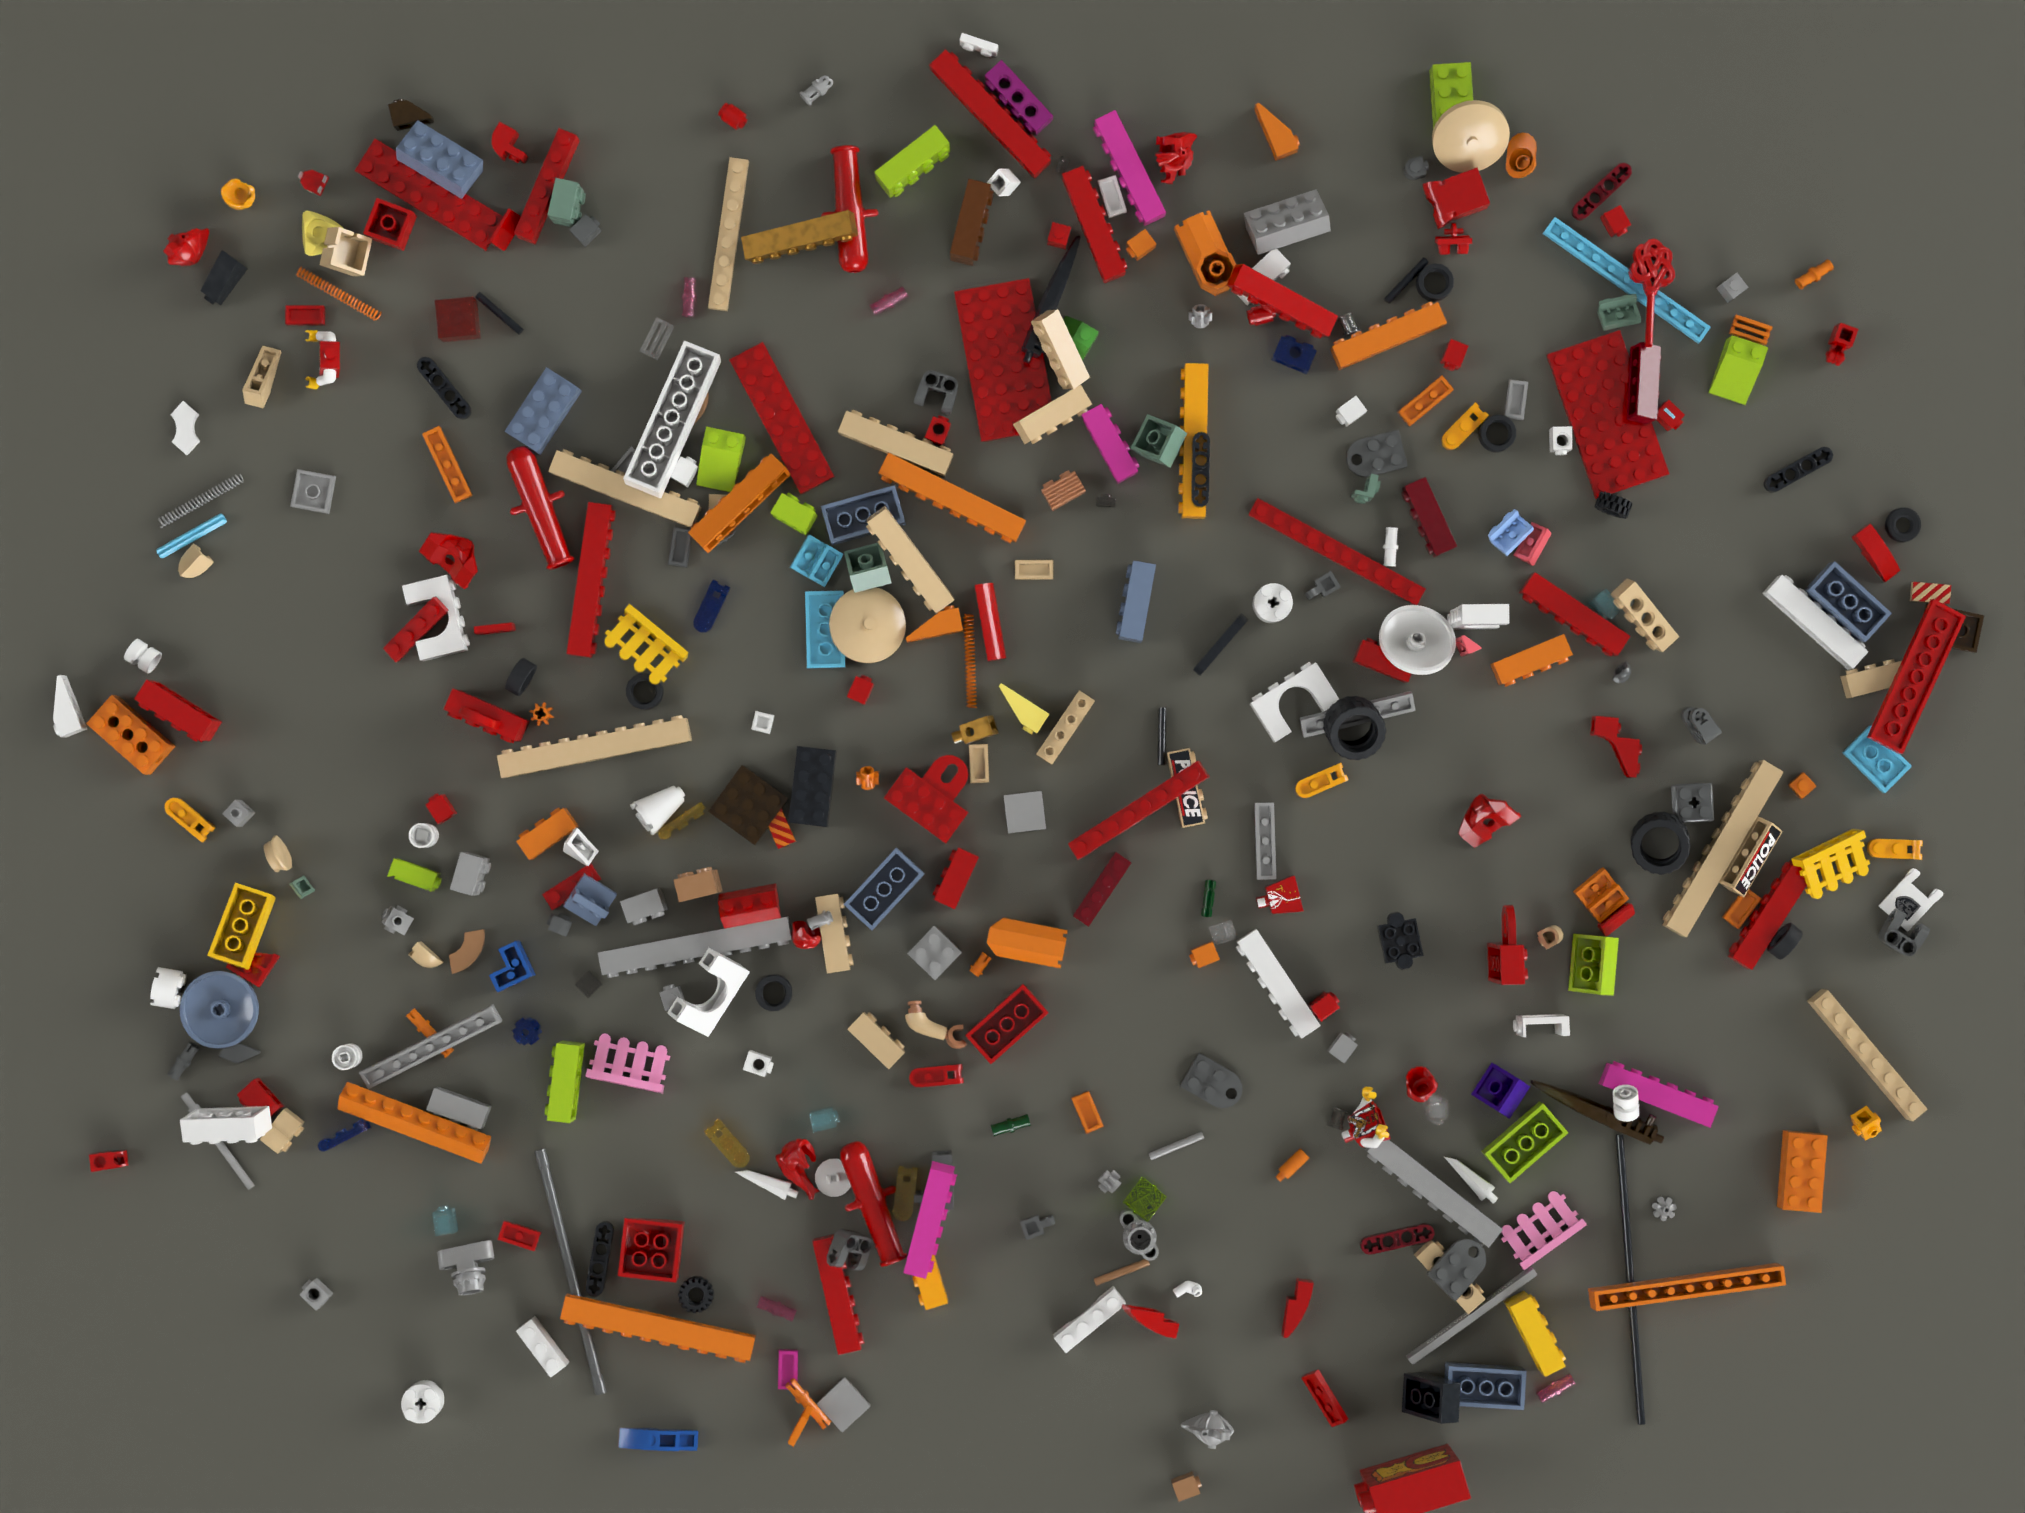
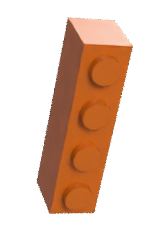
(1532, 659)

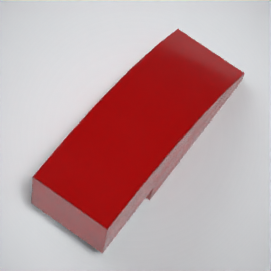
(1876, 552)
(1296, 1306)
(1153, 1320)

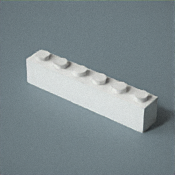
(1815, 621)
(1278, 983)

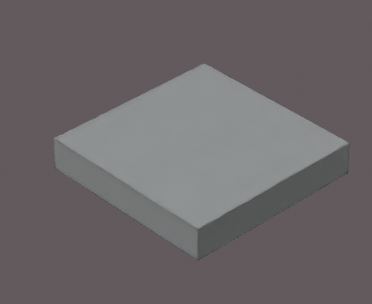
(313, 491)
(1024, 812)
(843, 1404)

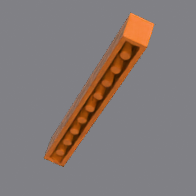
(1687, 1286)
(657, 1327)

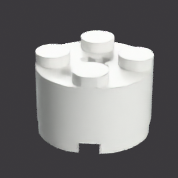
(1263, 608)
(167, 988)
(414, 1409)

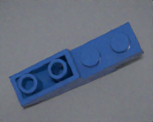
(658, 1439)

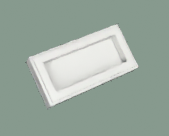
(1112, 196)

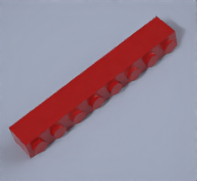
(990, 113)
(590, 580)
(1138, 810)

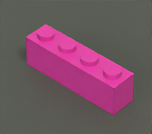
(1109, 443)

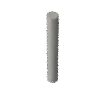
(1176, 1145)

